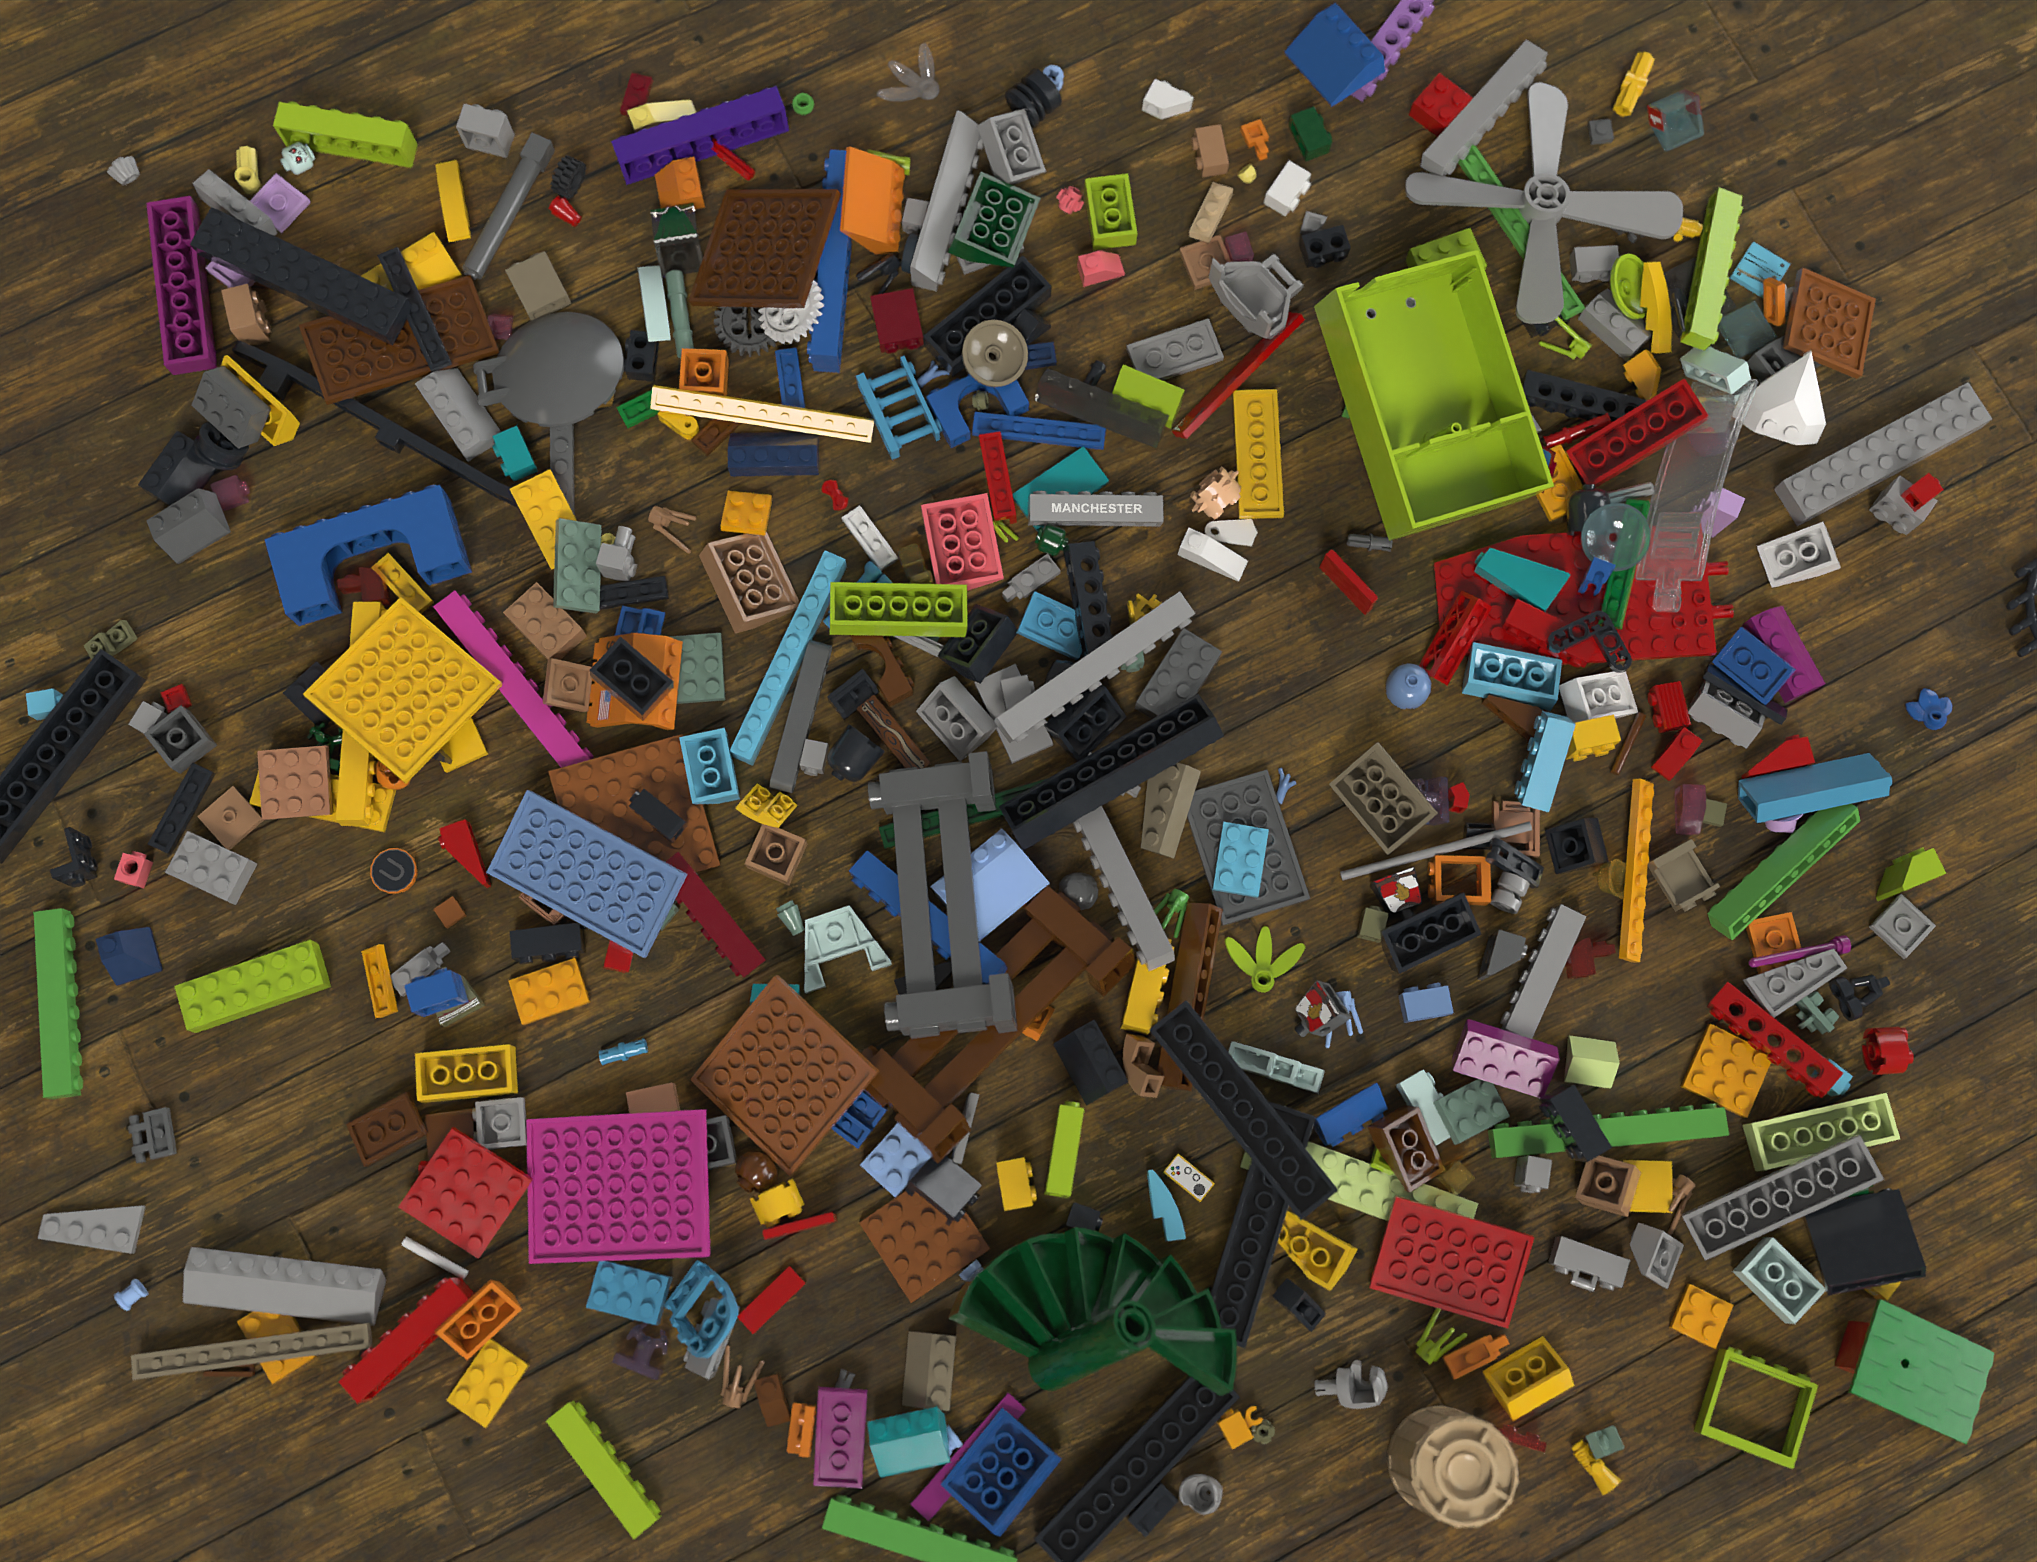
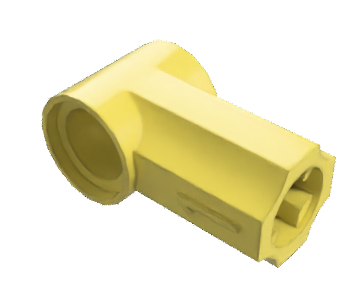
(247, 169)

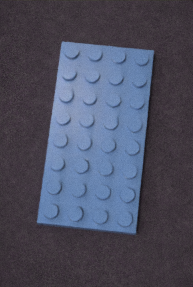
(587, 873)

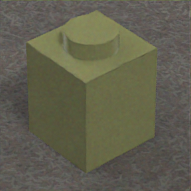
(1371, 923)

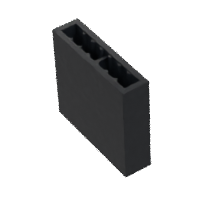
(1864, 1242)

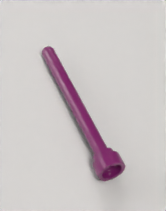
(1840, 944)

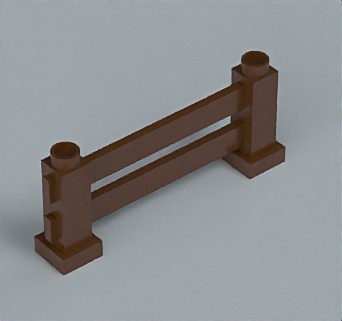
(928, 1110)

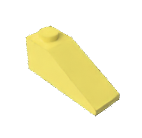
(656, 113)

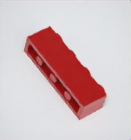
(1537, 626)

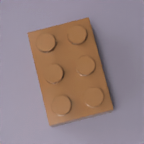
(543, 625)

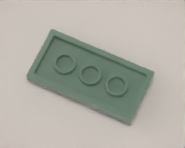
(575, 566)

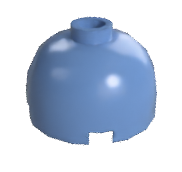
(1408, 686)

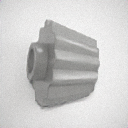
(124, 170)

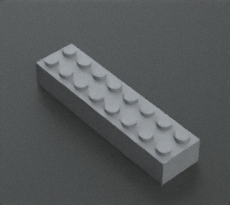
(1782, 1196)

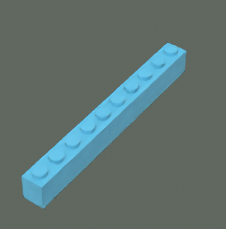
(787, 659)

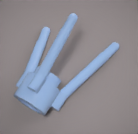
(1345, 997)

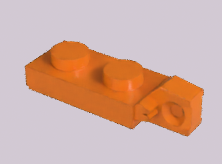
(1474, 1355)

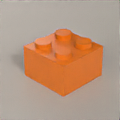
(704, 371)

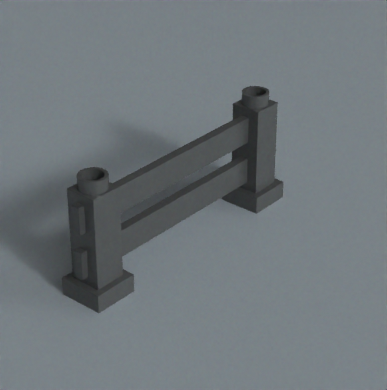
(970, 1003)

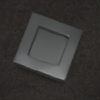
(1600, 131)

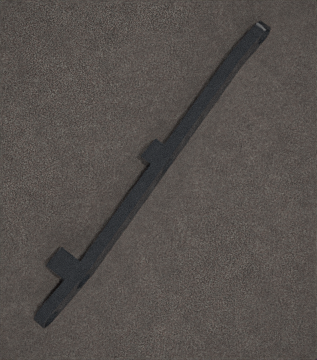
(281, 375)

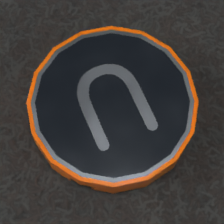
(393, 871)

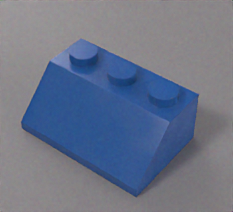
(1350, 1115)

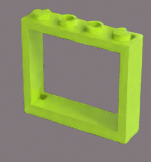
(1799, 1418)

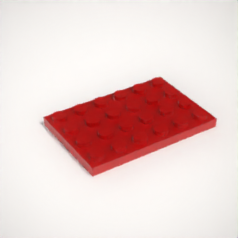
(1451, 1261)

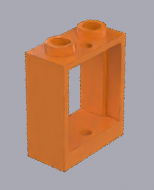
(1483, 878)

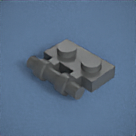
(159, 1135)

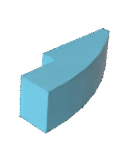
(1165, 1207)

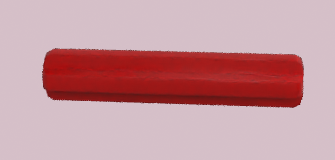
(733, 160)

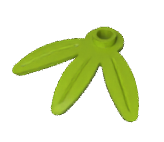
(1262, 968)

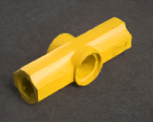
(1633, 84)

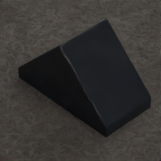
(1031, 325)

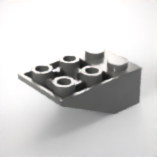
(1772, 359)

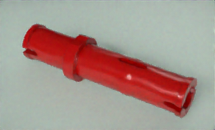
(1576, 431)

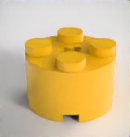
(777, 1202)

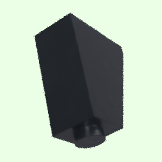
(657, 815)

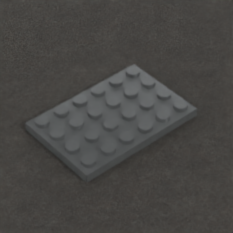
(1249, 803)

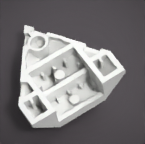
(1789, 405)

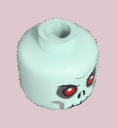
(297, 158)

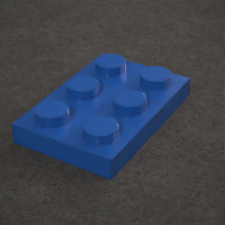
(1753, 665)

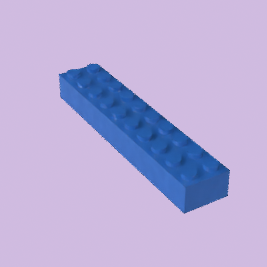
(832, 278)

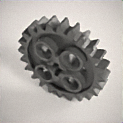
(728, 323)

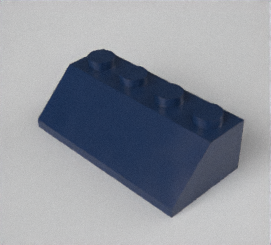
(773, 454)

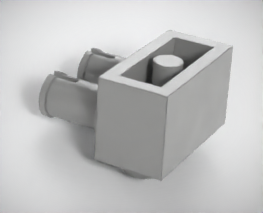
(616, 559)

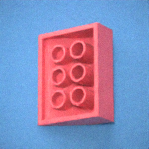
(962, 541)

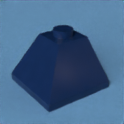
(129, 954)

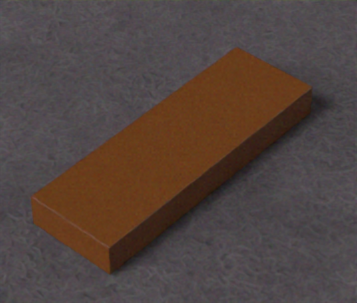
(714, 434)

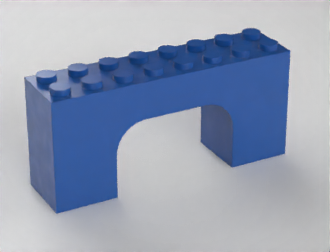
(310, 554)

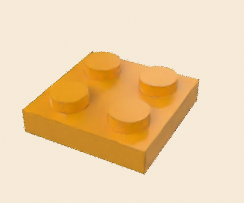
(746, 513)
(1701, 1316)

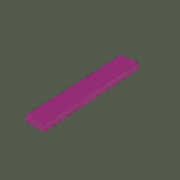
(934, 1495)

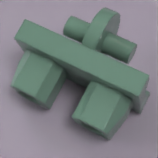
(1812, 1017)

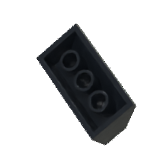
(1429, 933)

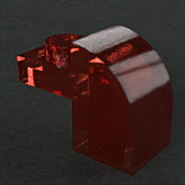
(368, 583)
(1581, 958)

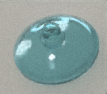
(1631, 532)

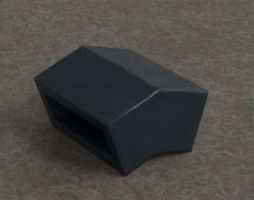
(1473, 829)

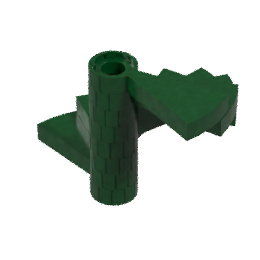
(1091, 1302)

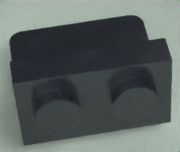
(83, 864)

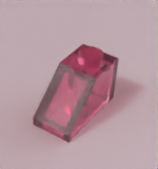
(1690, 808)

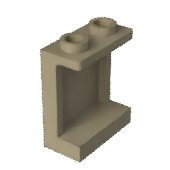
(538, 286)
(1682, 877)

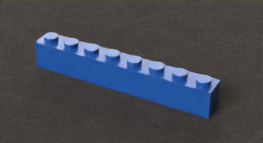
(884, 886)

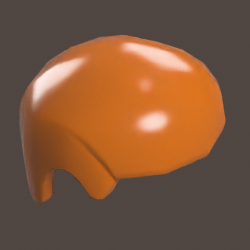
(388, 779)

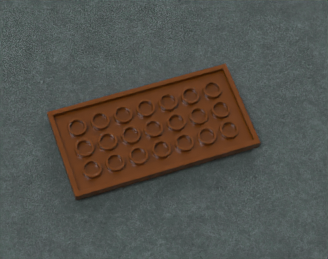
(358, 363)

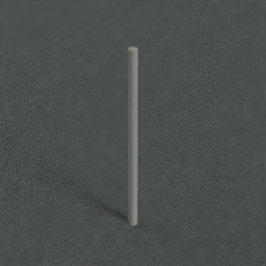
(1437, 850)

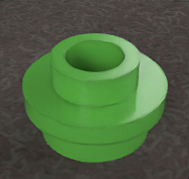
(803, 98)

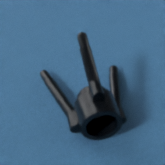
(887, 266)
(1677, 301)

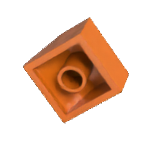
(679, 184)

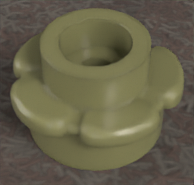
(980, 400)
(1269, 1432)

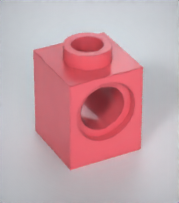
(138, 878)

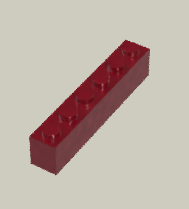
(716, 921)

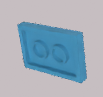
(1051, 625)

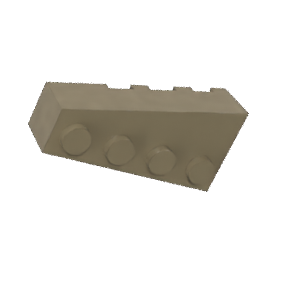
(1167, 808)

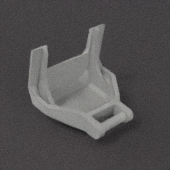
(1255, 293)

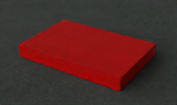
(1348, 582)
(799, 1225)

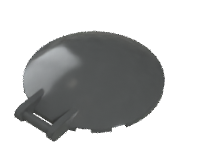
(554, 369)

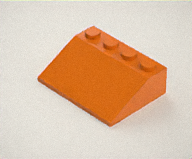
(872, 201)

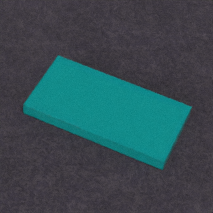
(1072, 475)

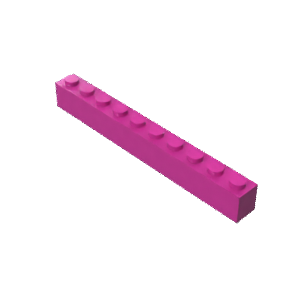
(515, 688)

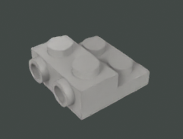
(500, 1123)

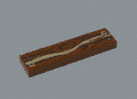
(892, 734)

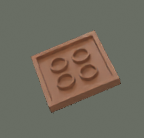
(295, 782)

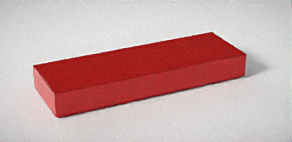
(771, 1300)

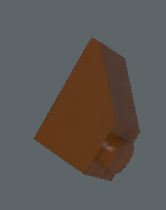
(772, 1400)

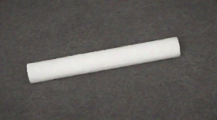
(435, 1258)

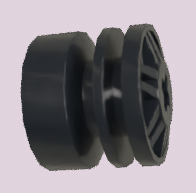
(1035, 95)

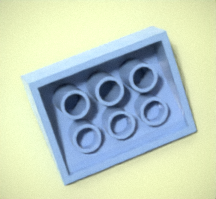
(1002, 881)

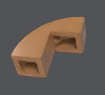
(1141, 1077)

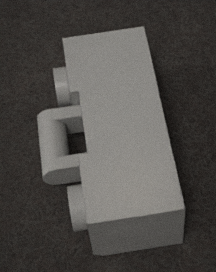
(1578, 1257)

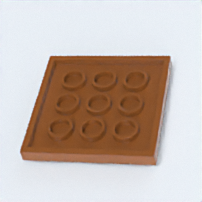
(1829, 322)
(920, 1245)

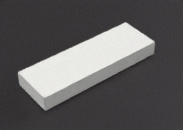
(869, 538)

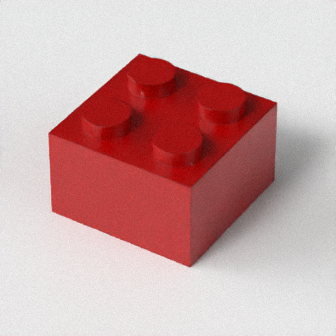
(1439, 105)

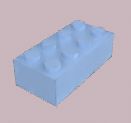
(896, 1160)

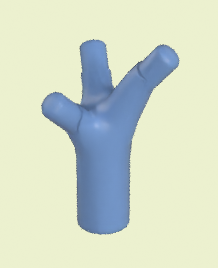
(930, 374)
(1284, 785)

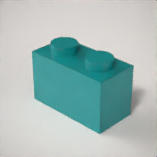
(515, 454)

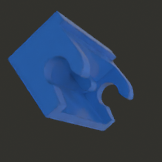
(1596, 574)

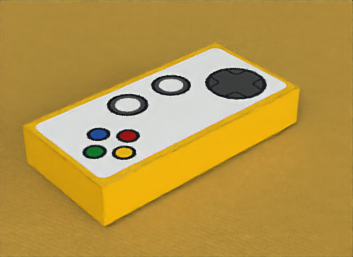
(1188, 1178)

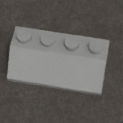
(459, 411)

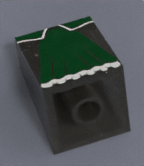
(677, 239)

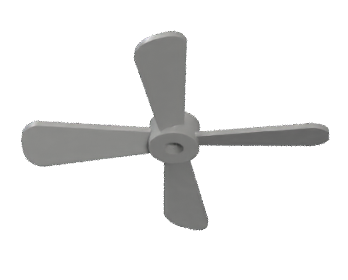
(1547, 201)

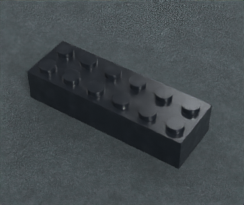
(1000, 300)

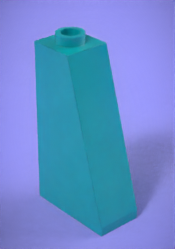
(1521, 578)

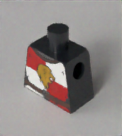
(1398, 893)

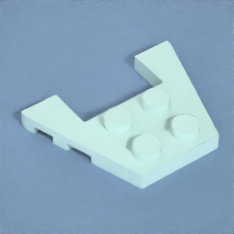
(835, 936)

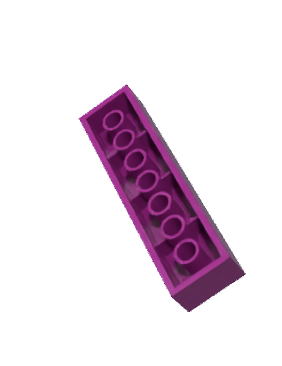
(181, 286)

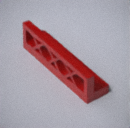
(997, 476)
(1457, 639)

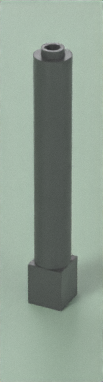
(534, 159)

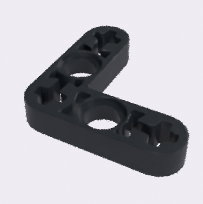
(1599, 634)

